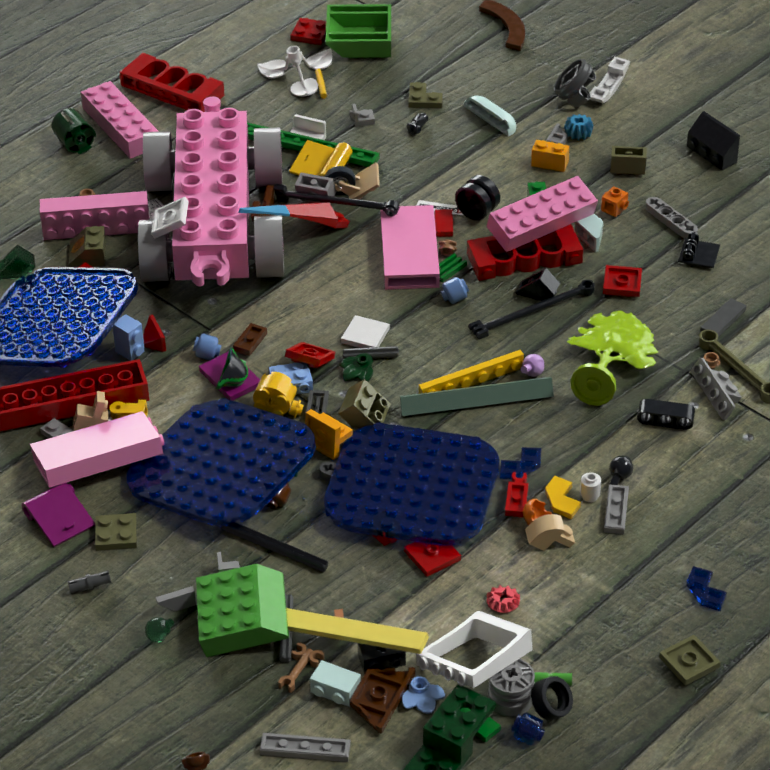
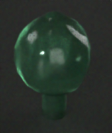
(158, 629)

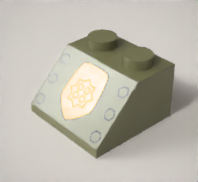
(88, 247)

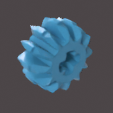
(578, 127)

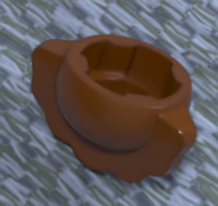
(196, 761)

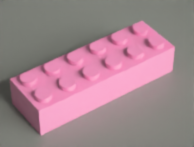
(117, 117)
(541, 213)
(70, 215)

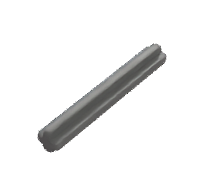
(286, 644)

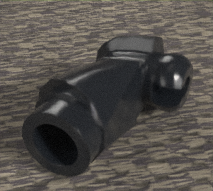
(417, 123)

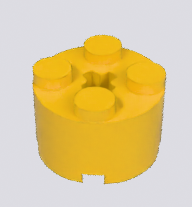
(274, 393)

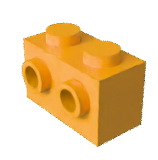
(550, 155)

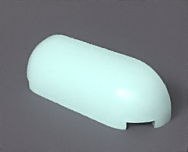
(492, 114)

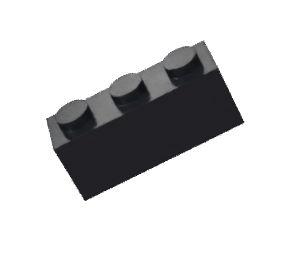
(714, 141)

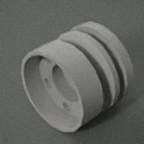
(512, 689)

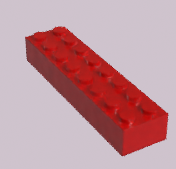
(58, 395)

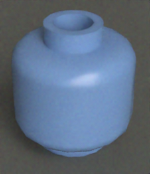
(454, 290)
(206, 346)

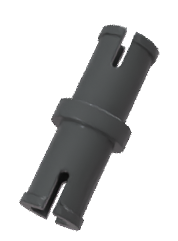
(89, 581)

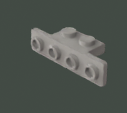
(716, 387)

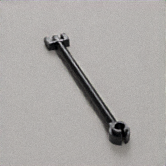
(282, 194)
(481, 330)

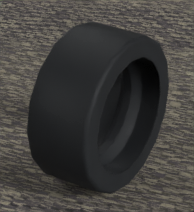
(563, 694)

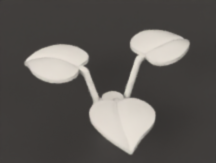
(276, 68)

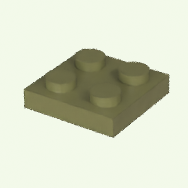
(116, 531)
(689, 660)

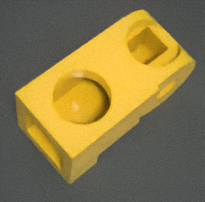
(120, 409)

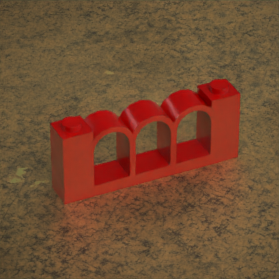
(137, 74)
(487, 267)

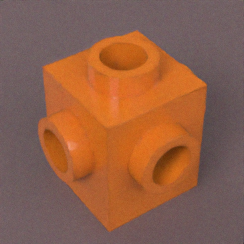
(614, 201)

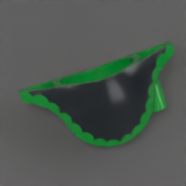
(234, 371)

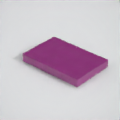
(212, 371)

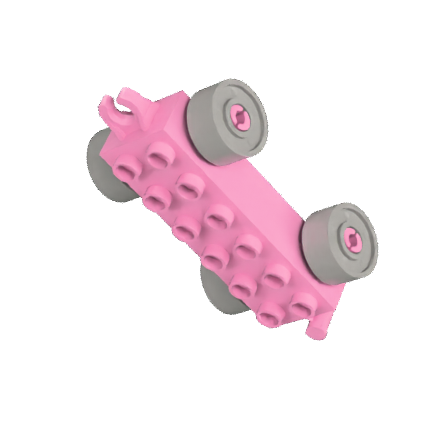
(213, 175)

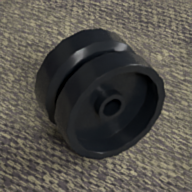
(477, 197)

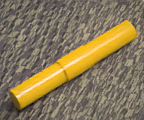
(321, 85)

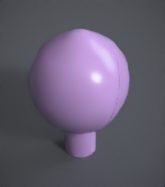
(532, 365)

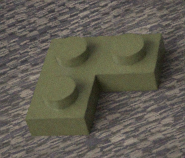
(420, 99)

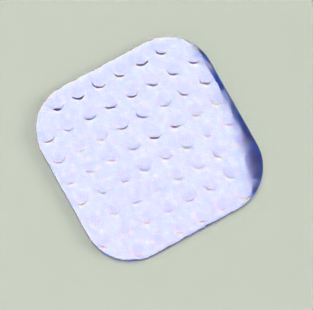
(61, 314)
(222, 462)
(412, 484)

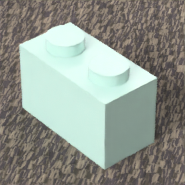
(334, 683)

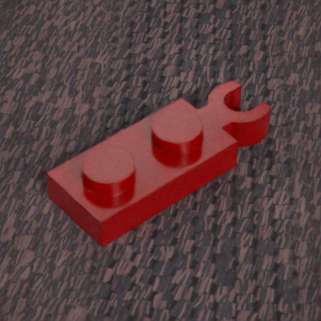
(516, 496)

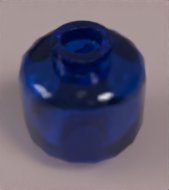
(528, 729)

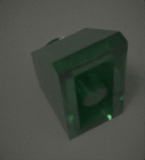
(17, 263)

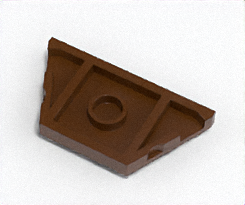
(380, 695)

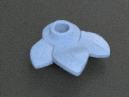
(422, 695)

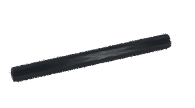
(276, 546)

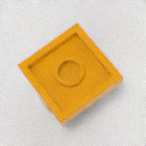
(327, 432)

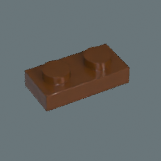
(250, 339)

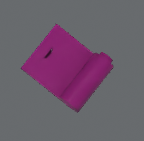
(58, 514)

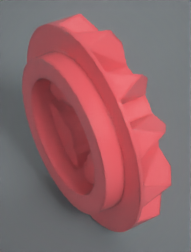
(509, 603)

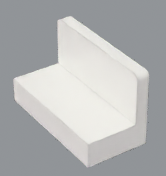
(309, 127)

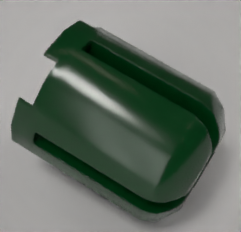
(76, 128)

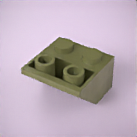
(628, 160)
(363, 405)

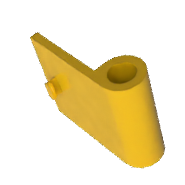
(318, 158)

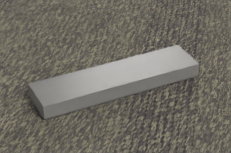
(305, 747)

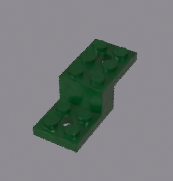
(451, 731)

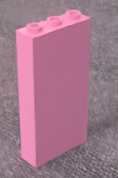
(410, 248)
(97, 448)

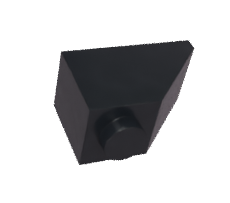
(538, 286)

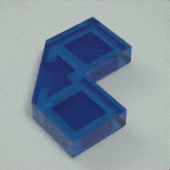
(529, 462)
(706, 596)

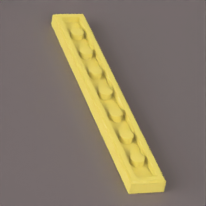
(356, 631)

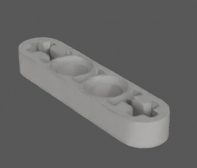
(656, 207)

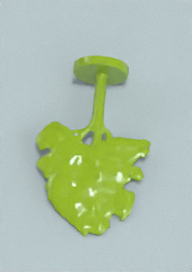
(616, 333)

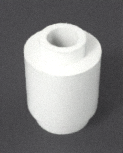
(590, 487)

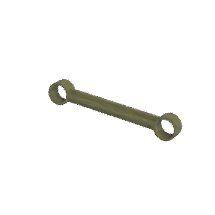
(734, 362)

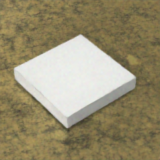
(169, 217)
(365, 333)

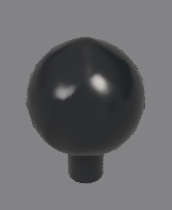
(620, 468)

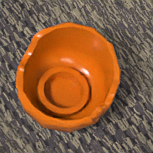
(534, 509)

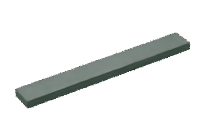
(476, 396)

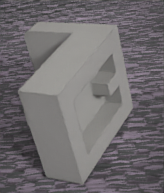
(362, 117)

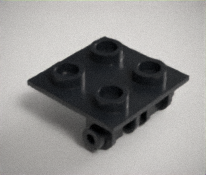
(698, 252)

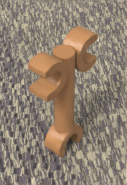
(304, 657)

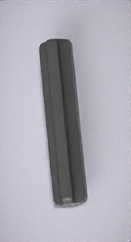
(376, 352)

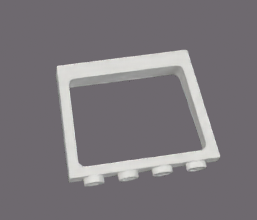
(512, 637)

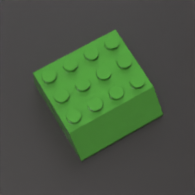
(359, 30)
(241, 609)

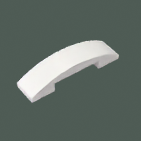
(611, 81)

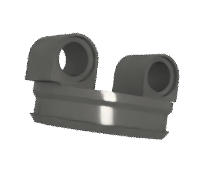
(573, 81)

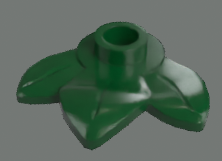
(355, 368)

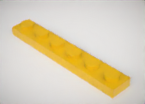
(475, 374)

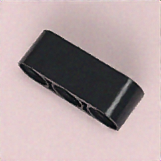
(666, 414)

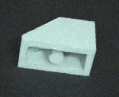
(590, 231)

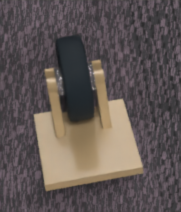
(354, 185)

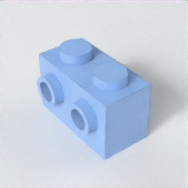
(128, 337)

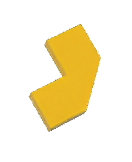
(560, 503)

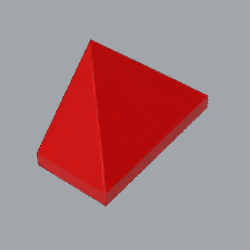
(153, 336)

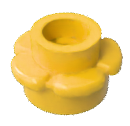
(296, 408)

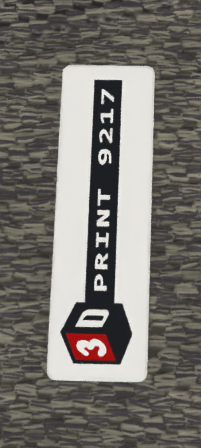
(438, 206)

